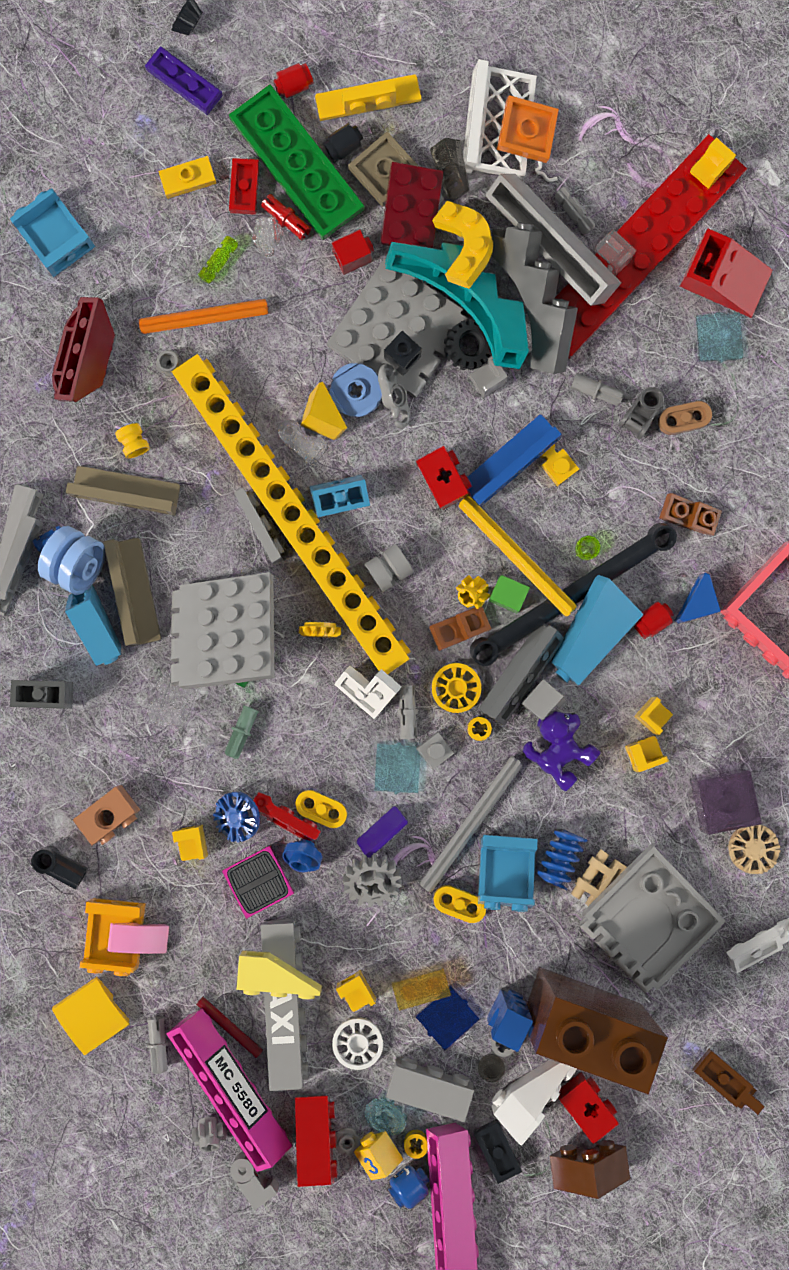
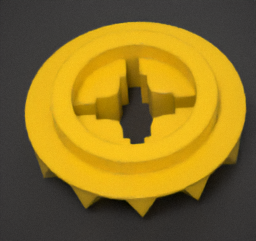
(319, 629)

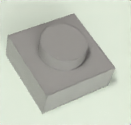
(434, 750)

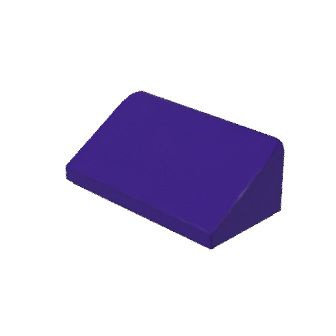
(382, 831)

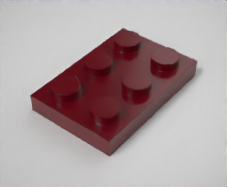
(411, 205)

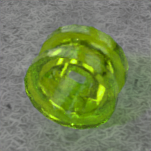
(587, 556)

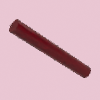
(229, 1027)

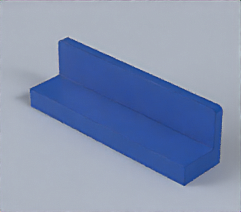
(512, 459)

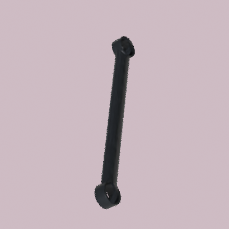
(576, 592)

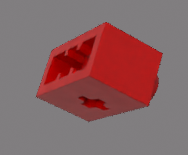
(432, 467)
(593, 1122)

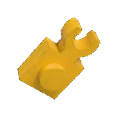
(558, 465)

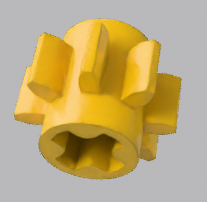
(473, 591)

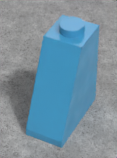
(93, 626)

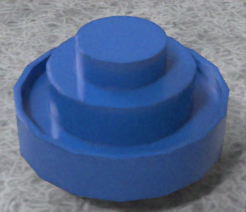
(302, 856)

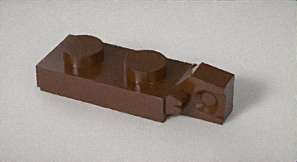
(727, 1081)

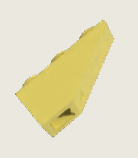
(268, 973)

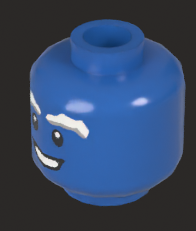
(408, 1186)

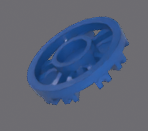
(237, 816)

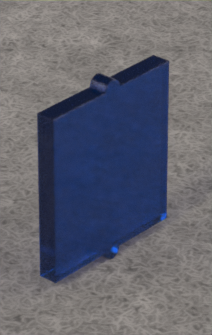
(447, 1018)

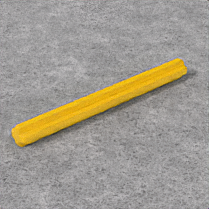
(517, 556)

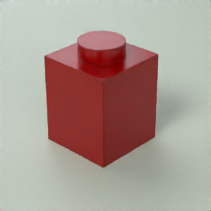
(352, 251)

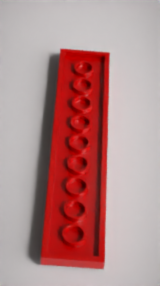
(653, 233)

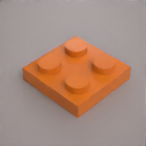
(527, 129)

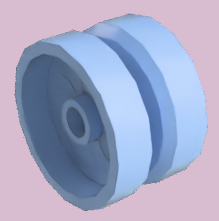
(71, 560)

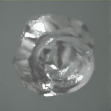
(267, 235)

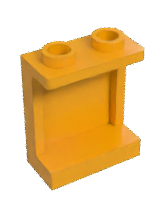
(101, 914)

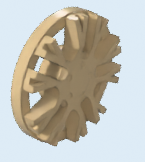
(754, 849)

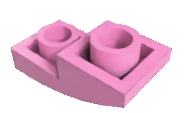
(138, 938)

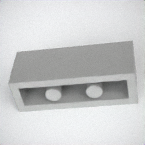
(430, 1089)

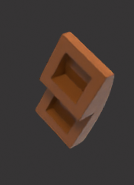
(460, 628)

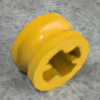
(476, 736)
(413, 1153)

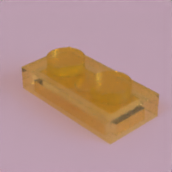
(421, 989)

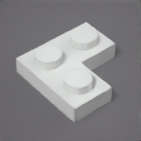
(368, 695)

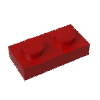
(244, 186)

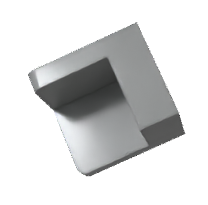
(488, 378)
(543, 700)

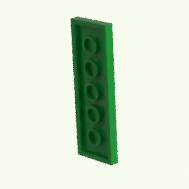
(296, 162)

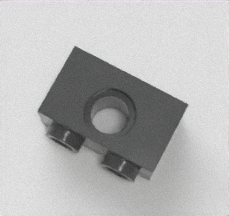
(41, 694)

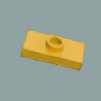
(187, 177)

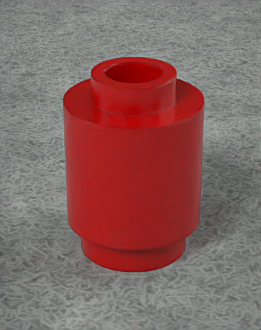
(293, 80)
(654, 620)

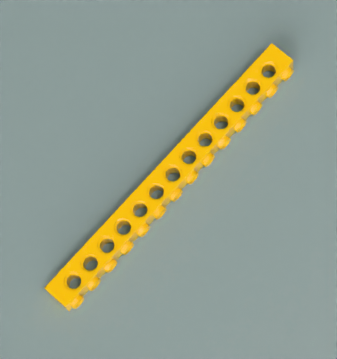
(189, 377)

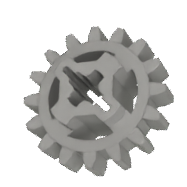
(372, 880)

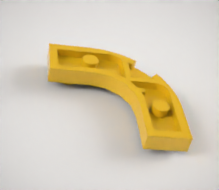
(477, 242)

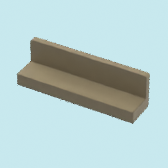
(124, 490)
(132, 591)

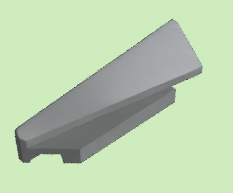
(17, 541)

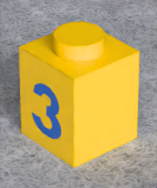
(378, 1155)

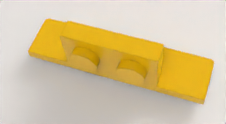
(368, 97)

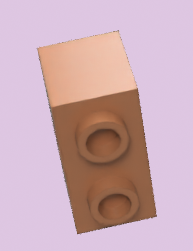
(92, 822)

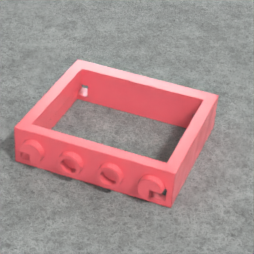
(753, 634)

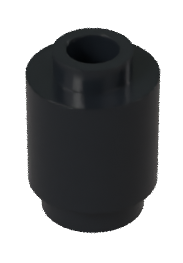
(343, 142)

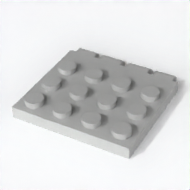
(384, 309)
(223, 631)
(650, 920)

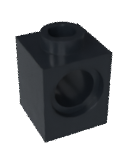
(402, 353)

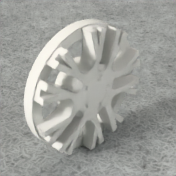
(357, 1043)

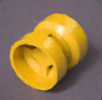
(132, 440)

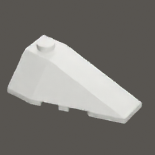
(522, 1102)

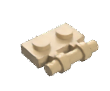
(596, 865)

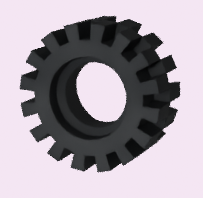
(457, 355)

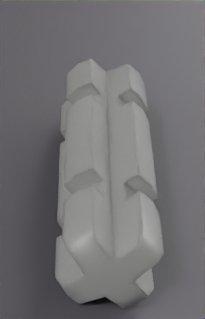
(574, 210)

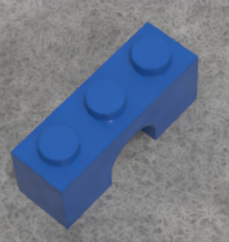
(509, 1019)

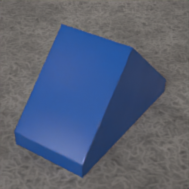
(700, 600)

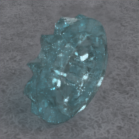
(380, 1121)

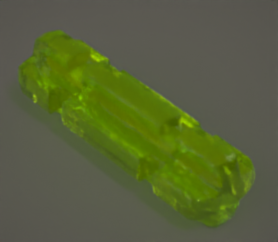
(218, 259)

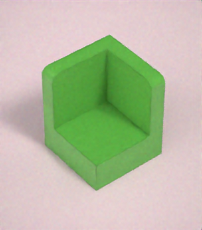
(509, 594)

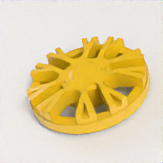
(456, 687)

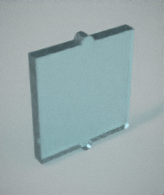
(719, 337)
(397, 768)

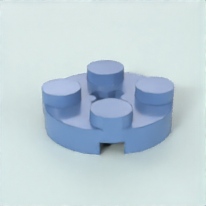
(341, 388)

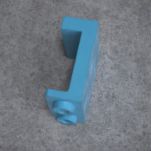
(52, 232)
(507, 872)

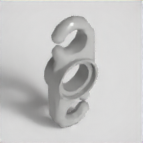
(387, 388)

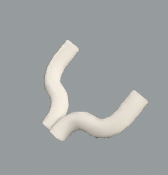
(538, 172)

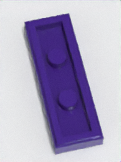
(183, 80)

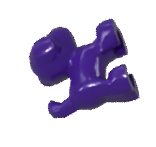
(559, 731)

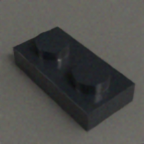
(497, 1151)

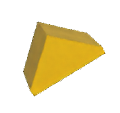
(322, 414)

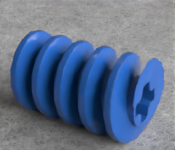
(561, 858)

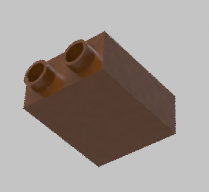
(594, 1031)

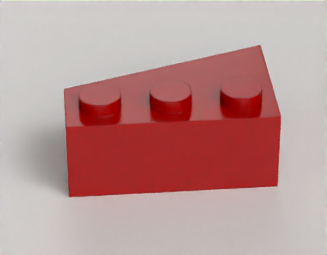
(315, 1141)

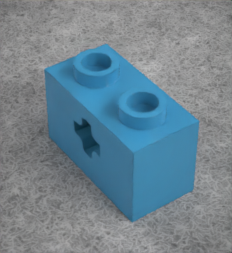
(339, 495)

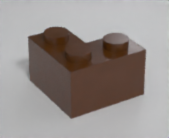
(590, 1171)

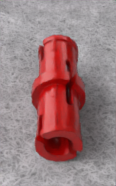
(286, 217)

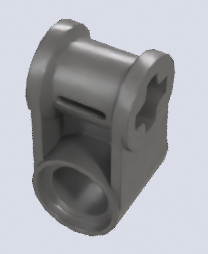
(639, 415)

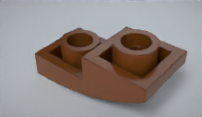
(690, 514)

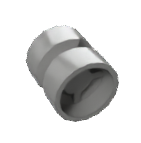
(389, 568)

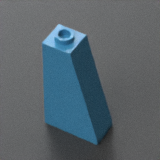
(595, 630)

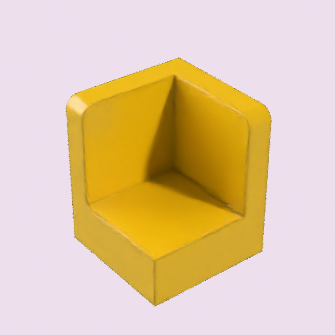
(713, 163)
(653, 715)
(645, 754)
(191, 842)
(356, 991)

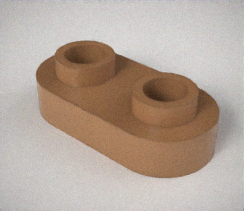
(684, 418)

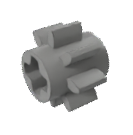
(209, 1134)

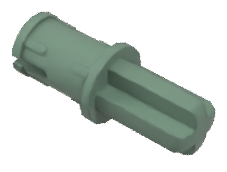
(241, 732)

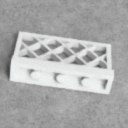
(479, 112)

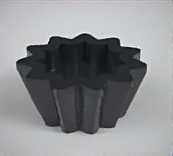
(187, 18)

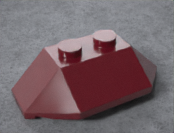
(83, 351)

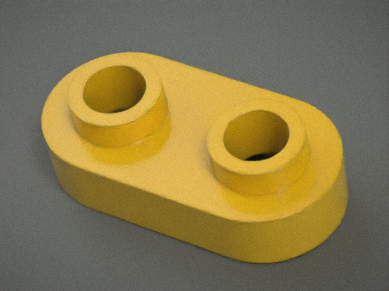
(321, 809)
(458, 905)

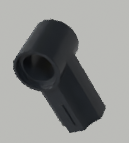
(62, 867)

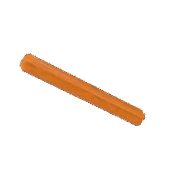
(203, 316)

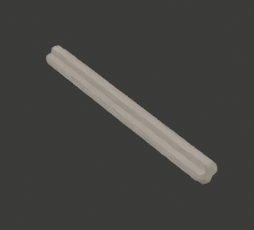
(471, 824)

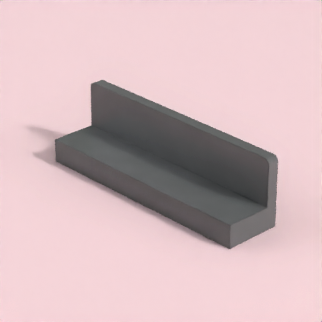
(521, 673)

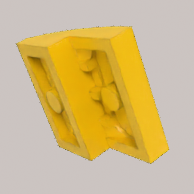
(90, 1015)

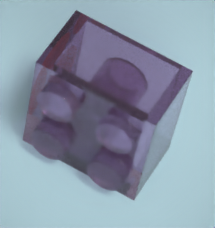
(725, 801)

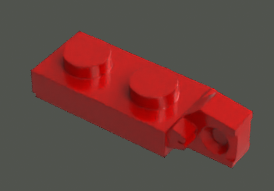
(284, 818)

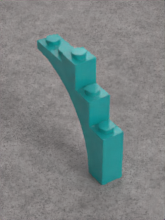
(498, 318)

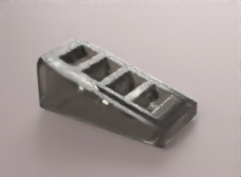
(449, 158)

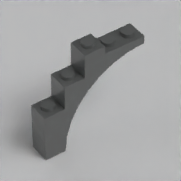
(537, 282)

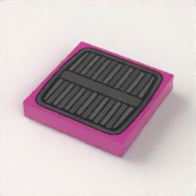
(258, 881)

